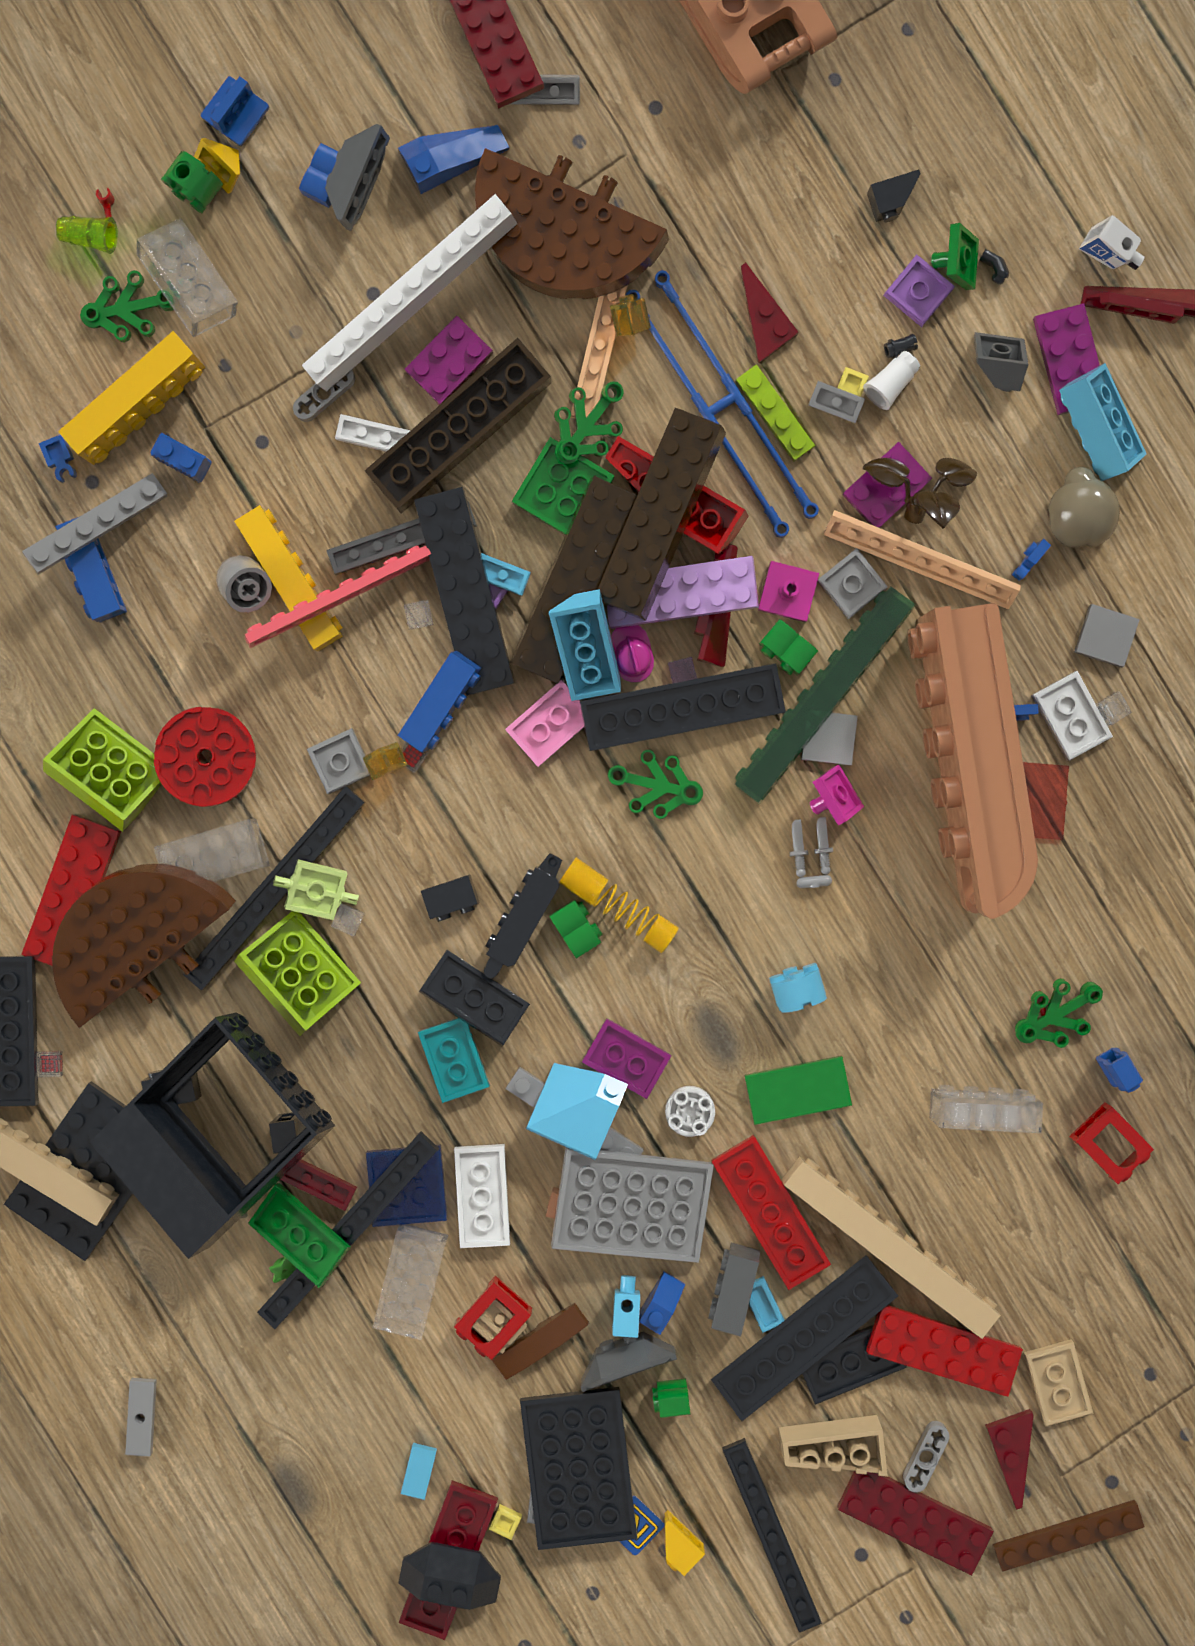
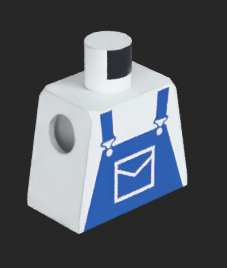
(1113, 244)

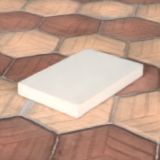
(1072, 716)

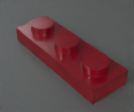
(320, 1184)

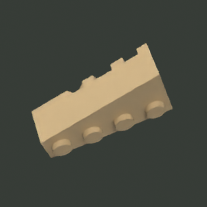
(837, 1445)

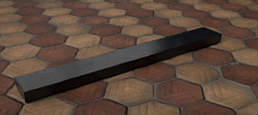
(771, 1535)

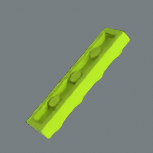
(775, 413)

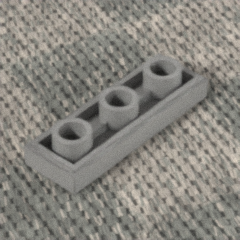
(141, 1430)

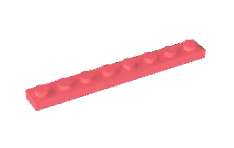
(327, 600)

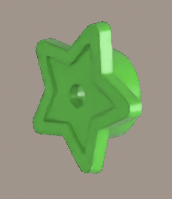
(278, 1269)

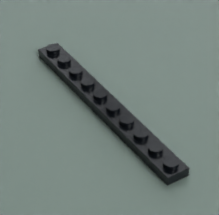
(267, 896)
(354, 1223)

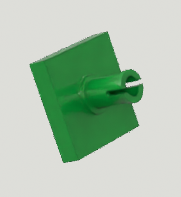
(960, 258)

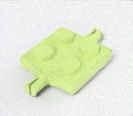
(315, 889)

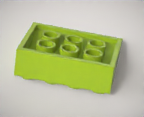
(105, 769)
(297, 972)

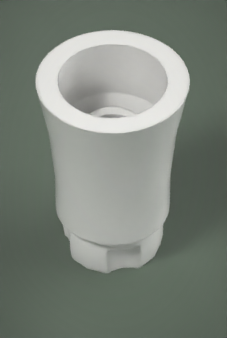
(891, 380)

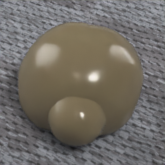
(1083, 510)

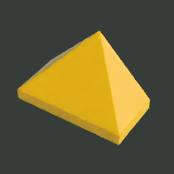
(220, 160)

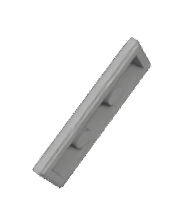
(557, 90)

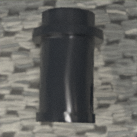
(896, 347)

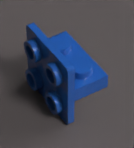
(235, 110)

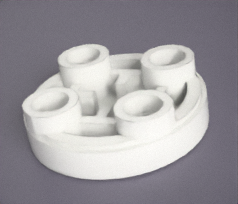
(690, 1111)

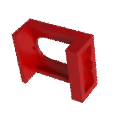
(1094, 1125)
(511, 1300)

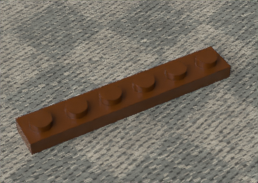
(1068, 1535)

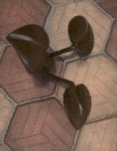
(938, 506)

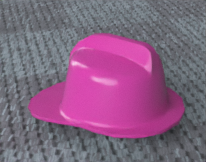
(632, 653)

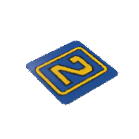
(647, 1526)

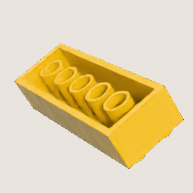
(132, 399)

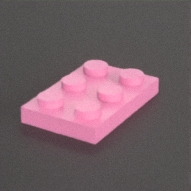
(547, 724)

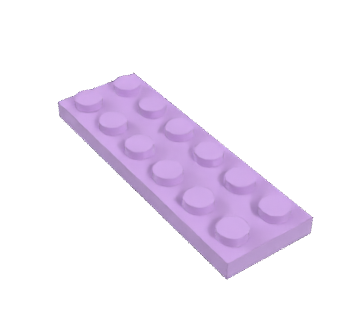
(699, 592)

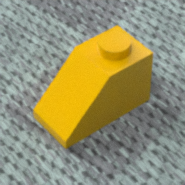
(681, 1545)

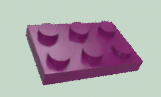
(449, 360)
(879, 502)
(626, 1058)

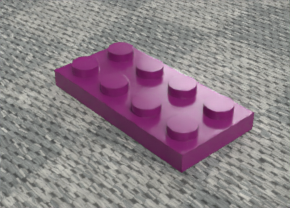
(1065, 348)

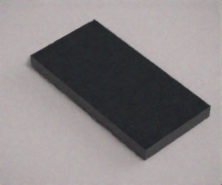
(474, 998)
(847, 1368)

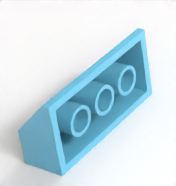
(1102, 423)
(585, 646)

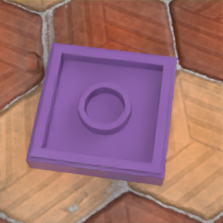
(919, 290)

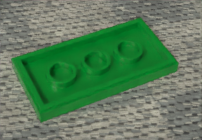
(798, 1090)
(299, 1235)

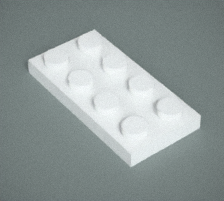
(482, 1196)

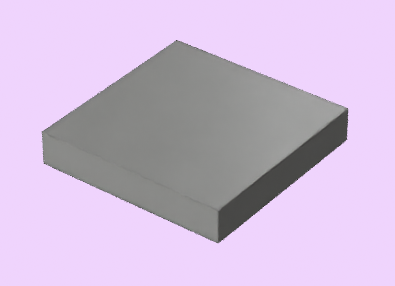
(852, 583)
(1106, 635)
(833, 741)
(339, 761)

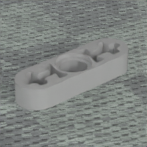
(314, 410)
(929, 1467)

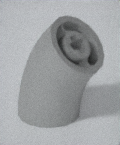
(243, 583)

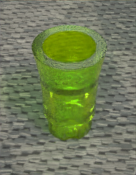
(88, 232)

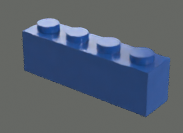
(95, 581)
(440, 701)

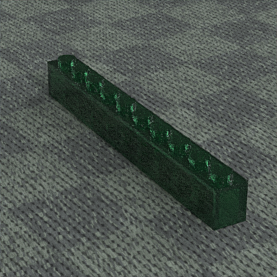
(825, 694)

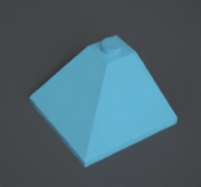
(577, 1108)

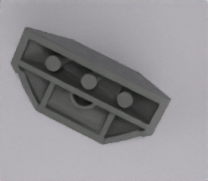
(356, 173)
(625, 1357)

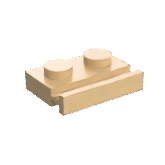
(493, 1320)

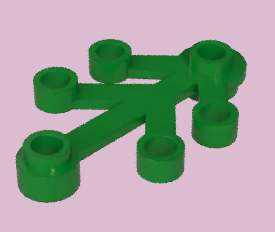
(122, 308)
(585, 425)
(659, 785)
(1055, 1014)

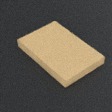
(1058, 1383)

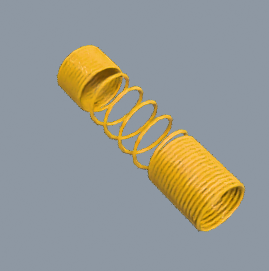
(588, 885)

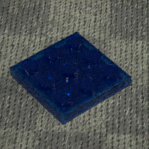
(420, 1199)

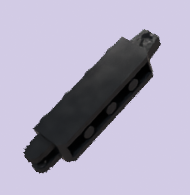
(524, 916)

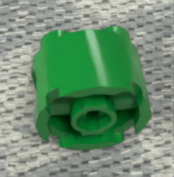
(192, 181)

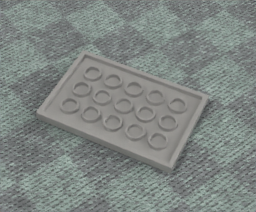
(632, 1205)

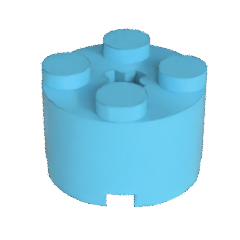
(798, 988)

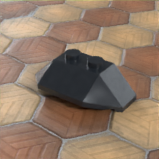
(450, 1576)

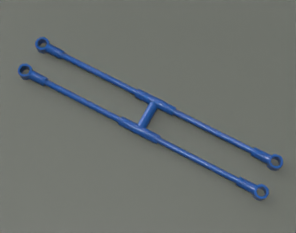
(734, 396)

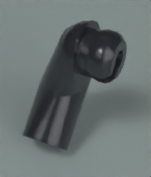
(998, 265)

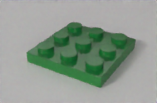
(556, 488)

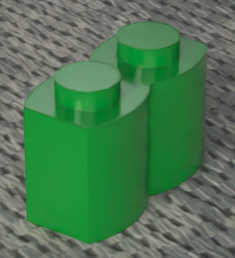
(787, 647)
(576, 928)
(671, 1398)

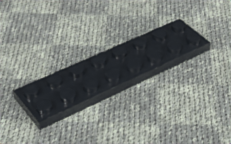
(464, 586)
(682, 707)
(804, 1337)

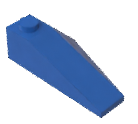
(449, 154)

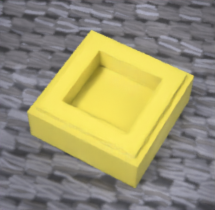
(852, 381)
(505, 1522)

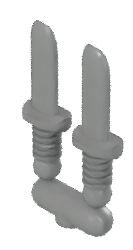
(799, 852)

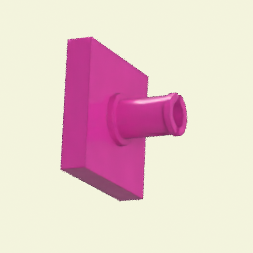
(788, 591)
(836, 795)

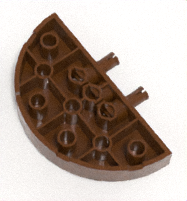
(564, 237)
(127, 930)

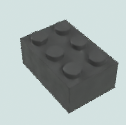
(734, 1289)

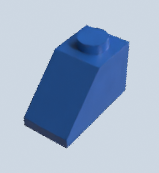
(661, 1303)

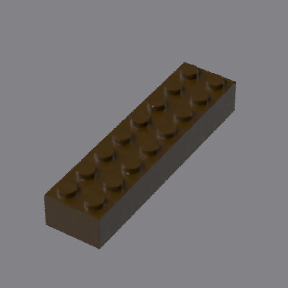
(459, 425)
(661, 513)
(574, 571)

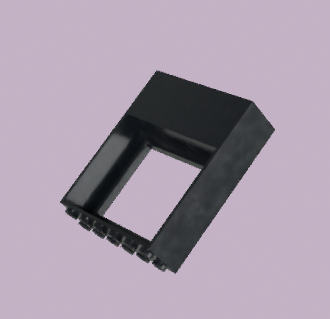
(176, 1167)

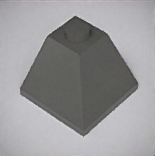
(1002, 360)

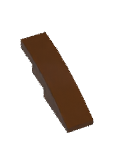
(540, 1341)

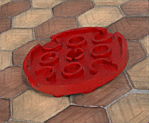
(178, 753)

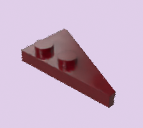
(769, 323)
(1011, 1445)

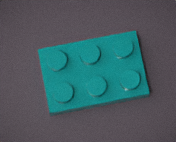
(453, 1059)

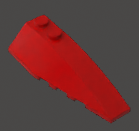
(714, 519)

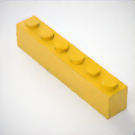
(286, 574)

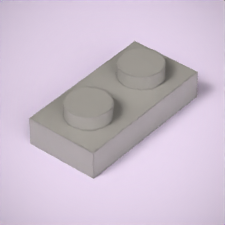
(836, 401)

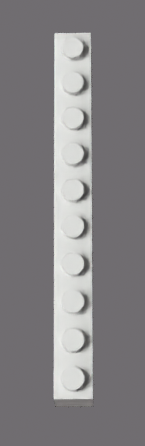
(410, 293)

